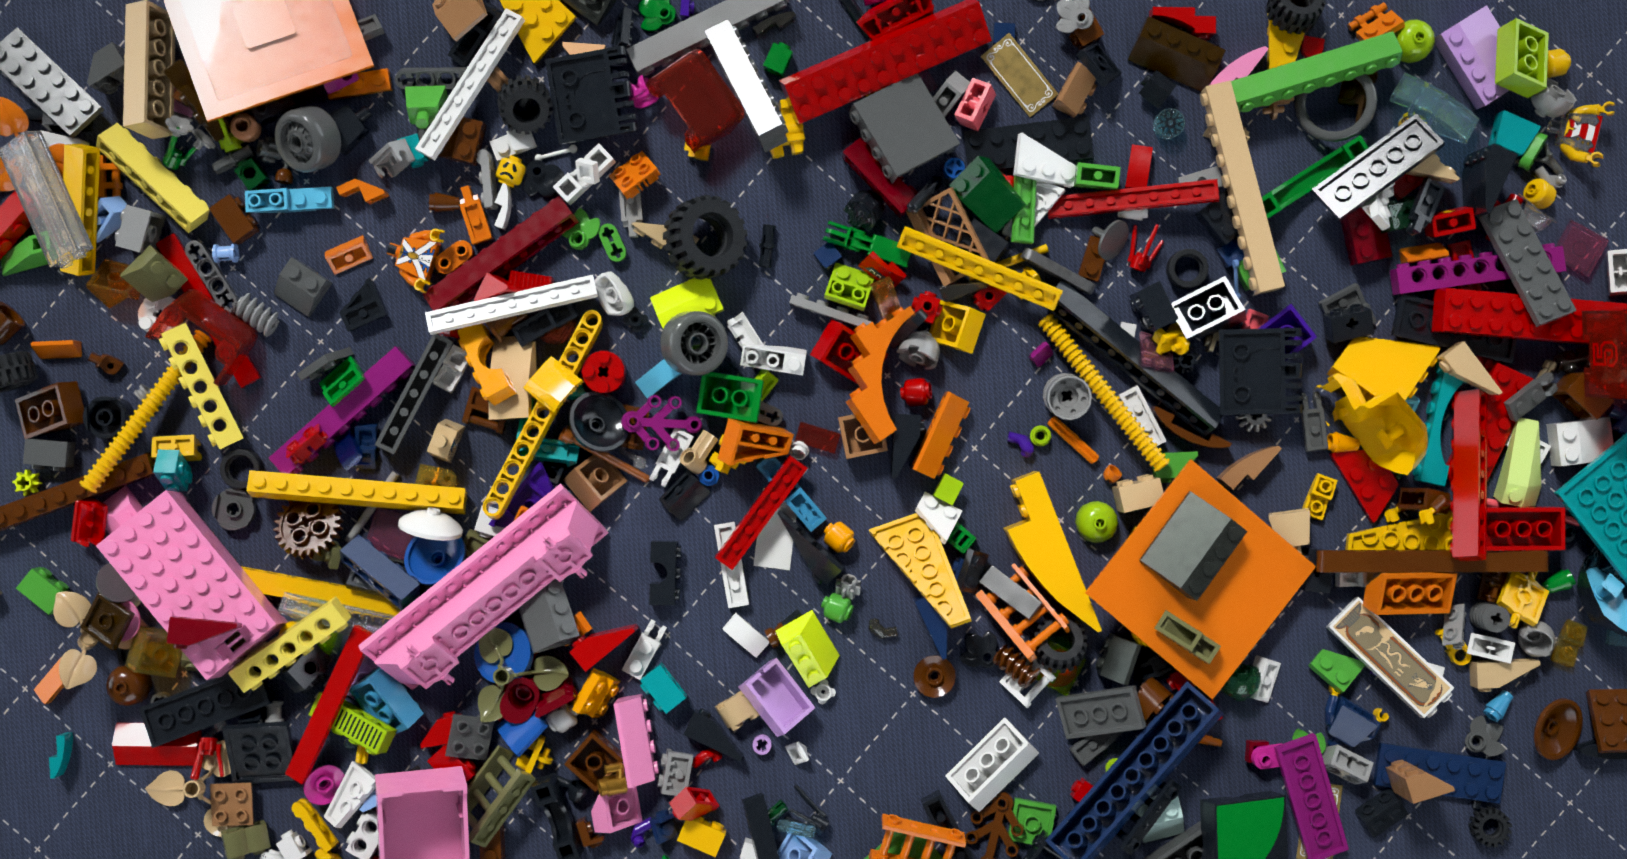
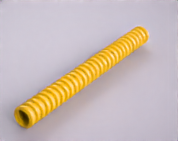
(1103, 392)
(138, 420)

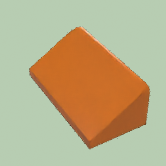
(1422, 253)
(348, 255)
(57, 349)
(50, 685)

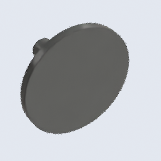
(1111, 239)
(112, 585)

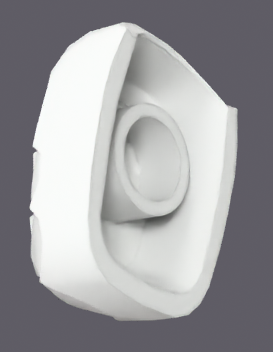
(613, 294)

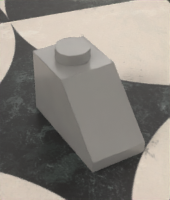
(951, 92)

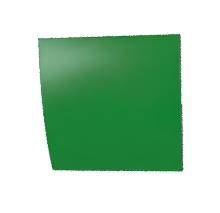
(342, 381)

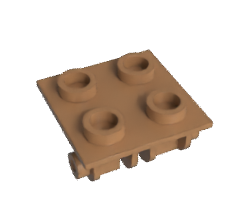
(231, 804)

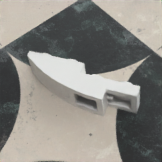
(1378, 209)

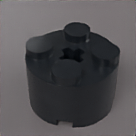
(97, 412)

